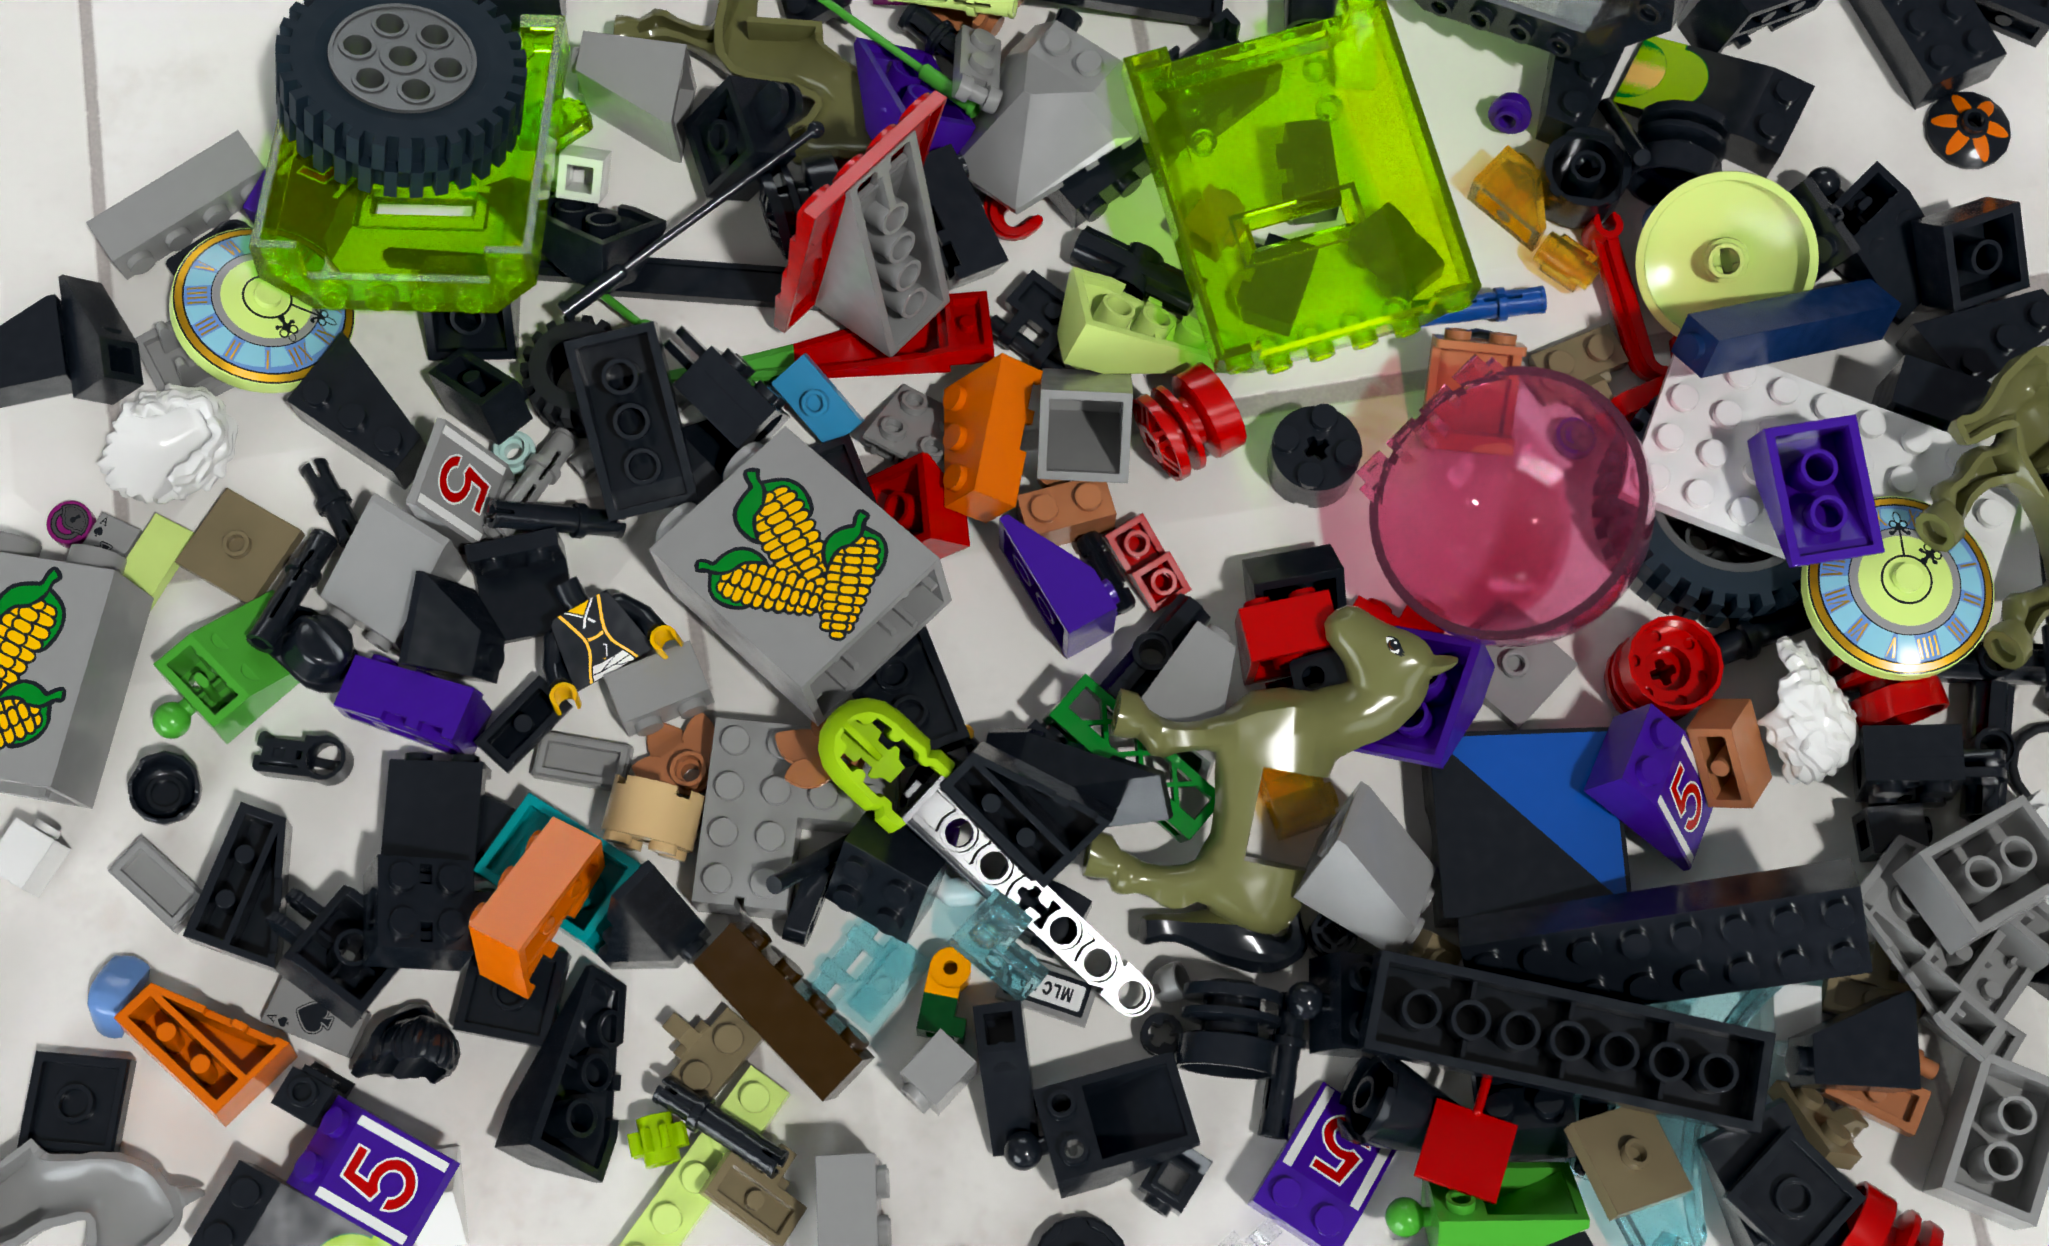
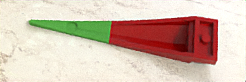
(952, 337)

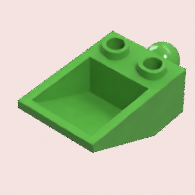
(239, 680)
(1533, 1208)

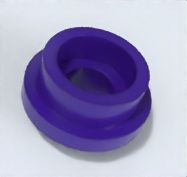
(1513, 105)

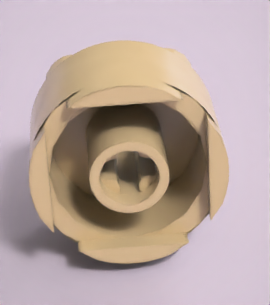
(652, 815)

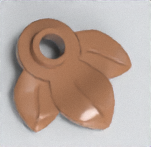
(801, 750)
(678, 751)

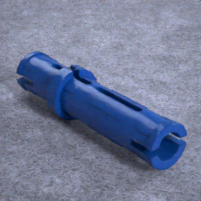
(1499, 306)

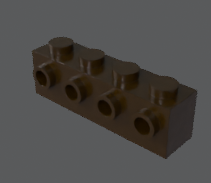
(785, 1009)

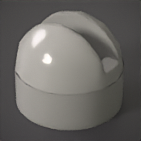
(1170, 981)

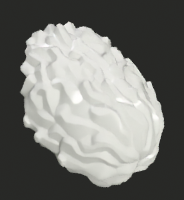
(169, 445)
(1813, 718)

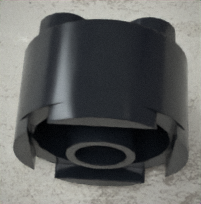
(1583, 176)
(1321, 433)

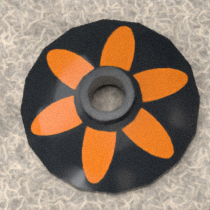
(1957, 140)

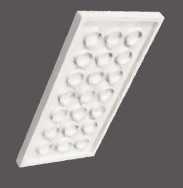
(1706, 468)

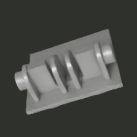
(908, 427)

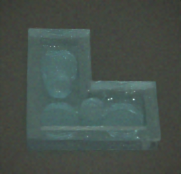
(990, 944)

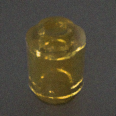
(1567, 262)

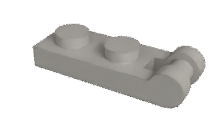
(977, 68)

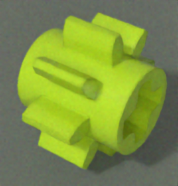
(658, 1140)

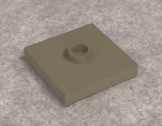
(240, 547)
(1628, 1161)

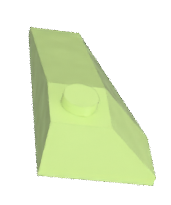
(1121, 334)

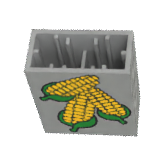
(800, 572)
(63, 666)

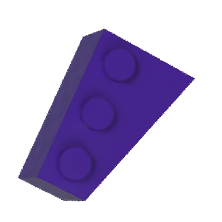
(413, 705)

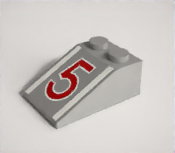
(457, 484)

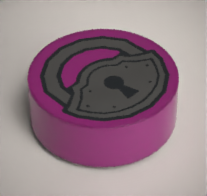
(70, 523)

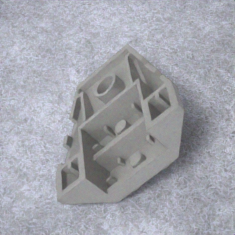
(1055, 116)
(1964, 990)

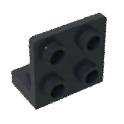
(518, 579)

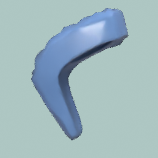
(113, 989)

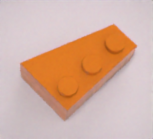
(984, 437)
(532, 902)
(205, 1052)

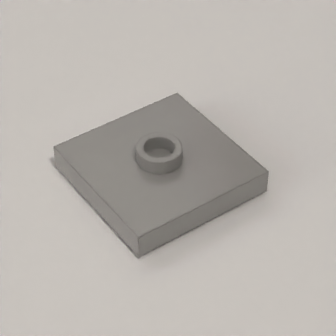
(1525, 679)

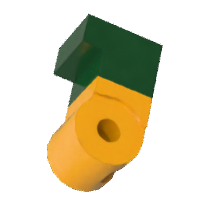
(946, 979)

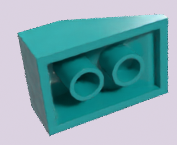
(511, 844)

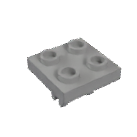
(171, 364)

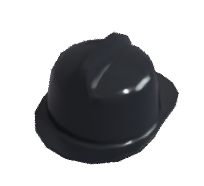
(316, 650)

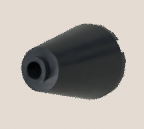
(1387, 1105)

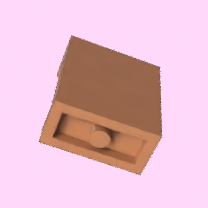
(1456, 347)

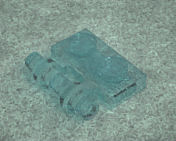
(880, 986)

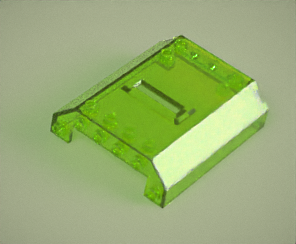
(1285, 134)
(339, 254)

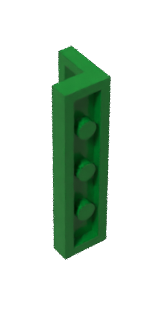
(1075, 729)

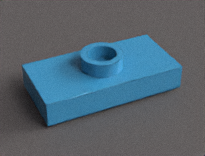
(817, 400)

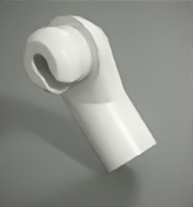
(958, 892)

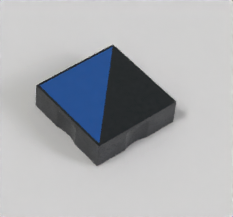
(1518, 824)

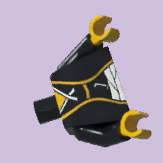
(597, 639)

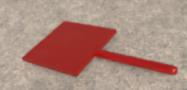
(1466, 1148)

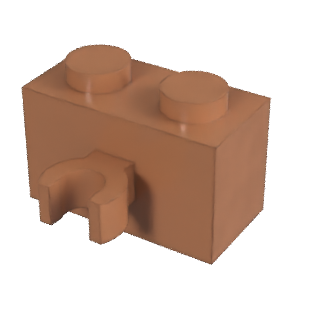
(1067, 509)
(1729, 753)

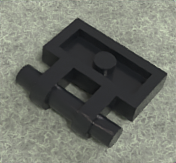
(1035, 305)

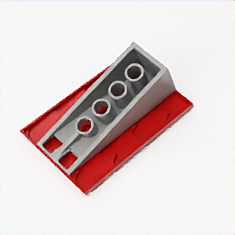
(871, 240)

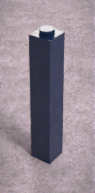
(1784, 327)

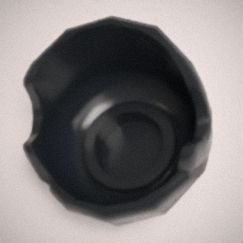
(164, 788)

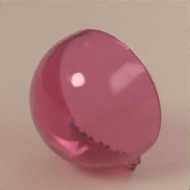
(1511, 506)

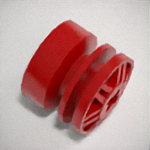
(1189, 421)
(1676, 651)
(1889, 700)
(1876, 1224)

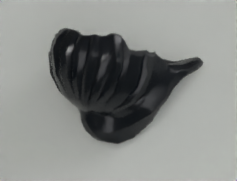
(410, 1046)

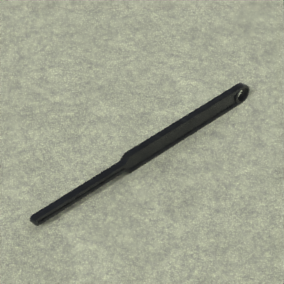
(694, 282)

